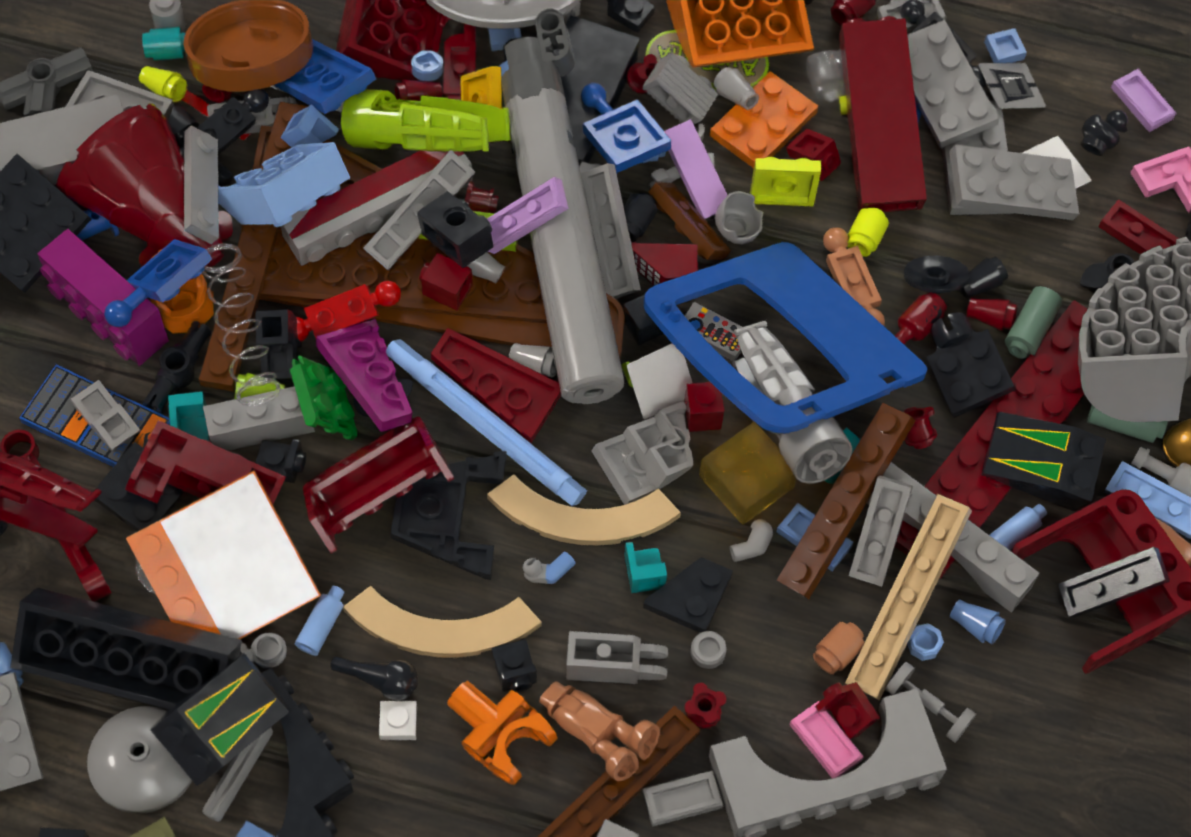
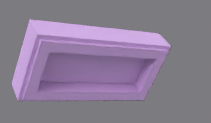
(1143, 100)

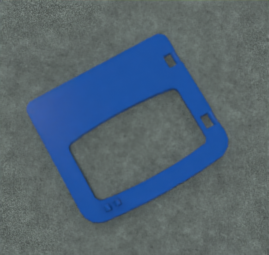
(814, 305)

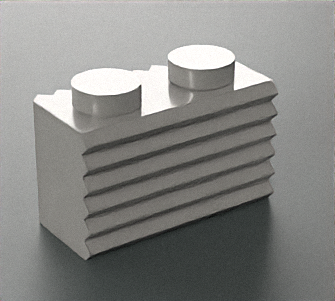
(680, 89)

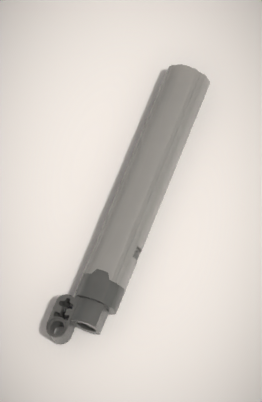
(565, 245)

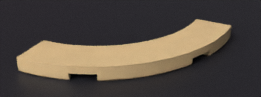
(582, 525)
(441, 637)

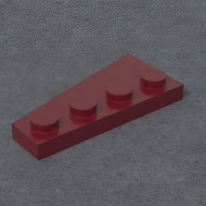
(503, 385)

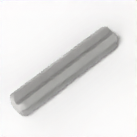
(234, 778)

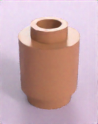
(839, 647)

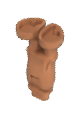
(597, 727)

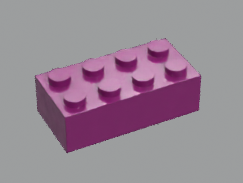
(90, 286)

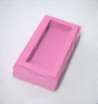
(826, 741)

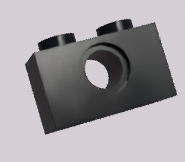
(456, 229)

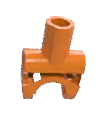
(498, 727)

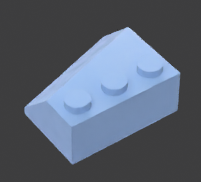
(285, 185)

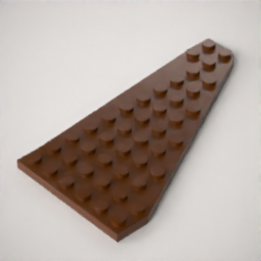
(490, 312)

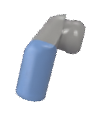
(547, 573)

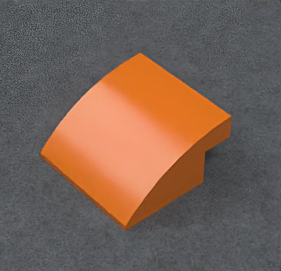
(739, 29)

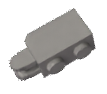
(612, 658)

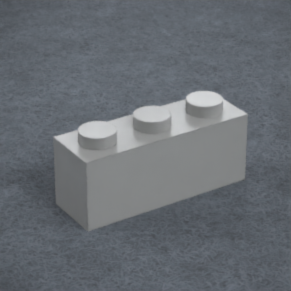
(240, 426)

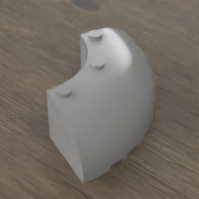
(1139, 337)

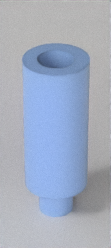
(1019, 526)
(320, 621)

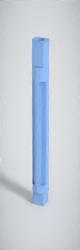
(486, 422)

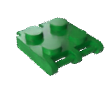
(324, 396)

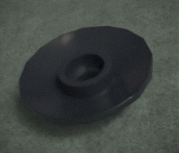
(936, 274)

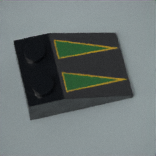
(1044, 459)
(220, 719)

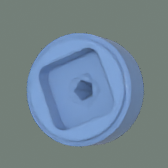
(427, 65)

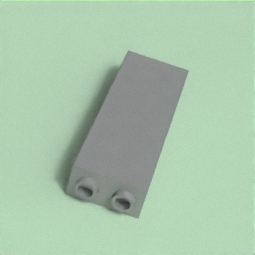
(53, 136)

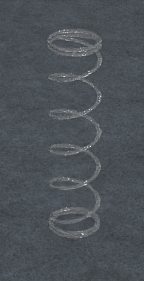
(254, 381)

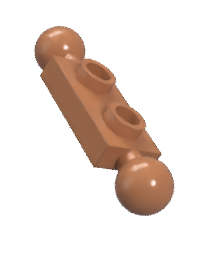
(851, 271)

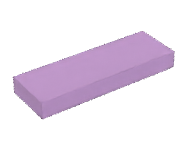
(696, 169)
(527, 213)

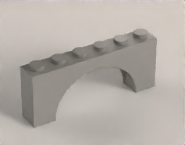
(764, 798)

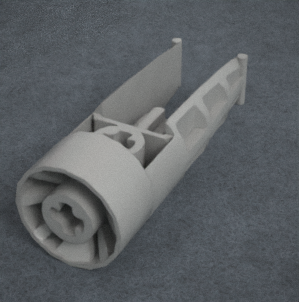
(813, 451)

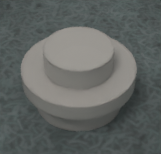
(269, 650)

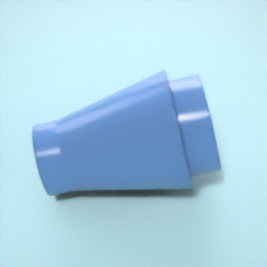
(979, 621)

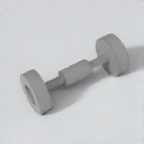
(931, 702)

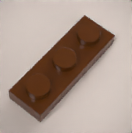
(689, 221)

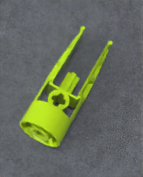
(433, 124)

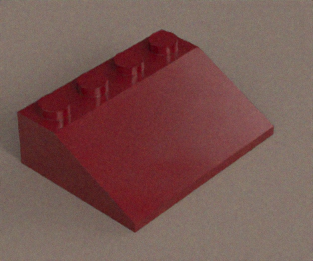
(388, 34)

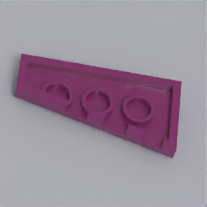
(365, 369)

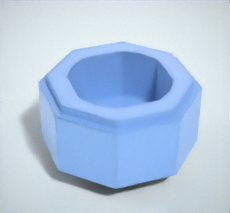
(925, 642)

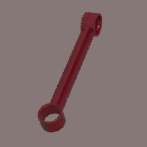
(80, 560)

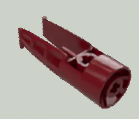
(24, 480)

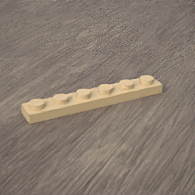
(909, 596)

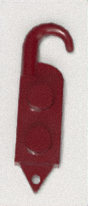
(458, 59)

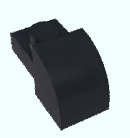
(281, 336)

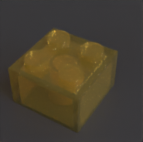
(747, 473)

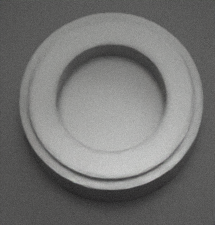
(708, 649)

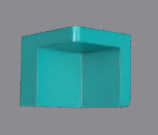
(188, 414)
(644, 569)

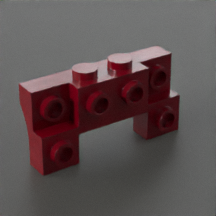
(192, 466)

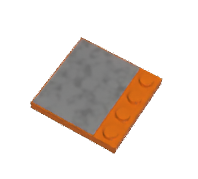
(225, 562)

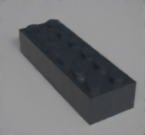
(116, 649)

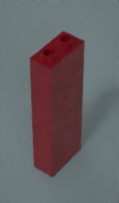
(882, 114)

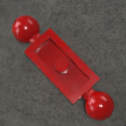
(347, 309)

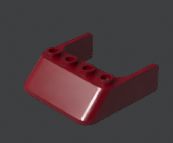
(370, 477)
(1112, 531)

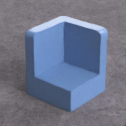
(308, 127)

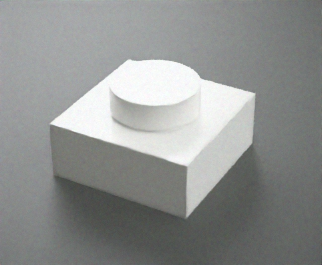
(398, 720)

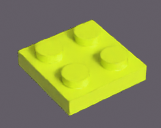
(785, 181)

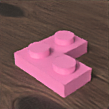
(1166, 173)

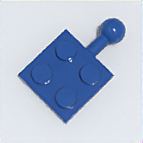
(622, 134)
(159, 279)

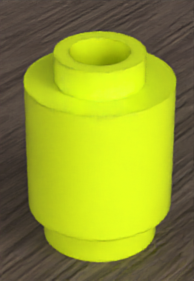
(867, 230)

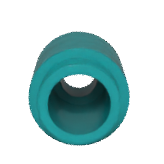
(164, 43)

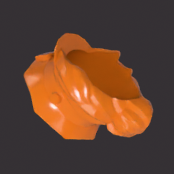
(187, 306)

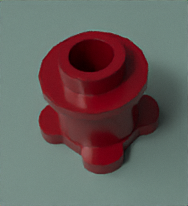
(639, 73)
(481, 199)
(921, 433)
(705, 698)

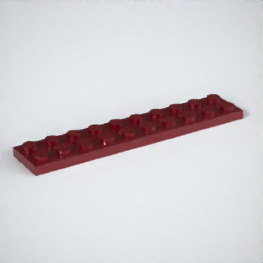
(1045, 390)

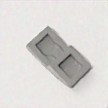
(105, 415)

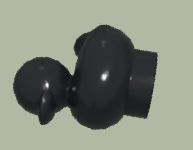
(1101, 134)

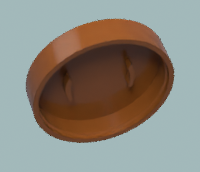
(248, 44)

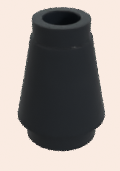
(984, 277)

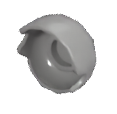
(739, 218)

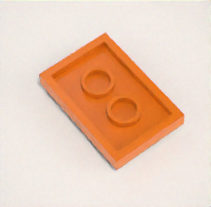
(768, 124)

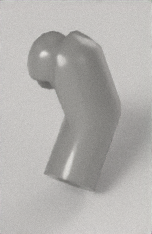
(756, 543)

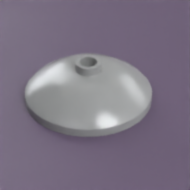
(131, 781)

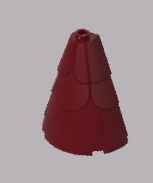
(134, 178)

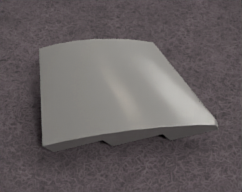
(647, 454)

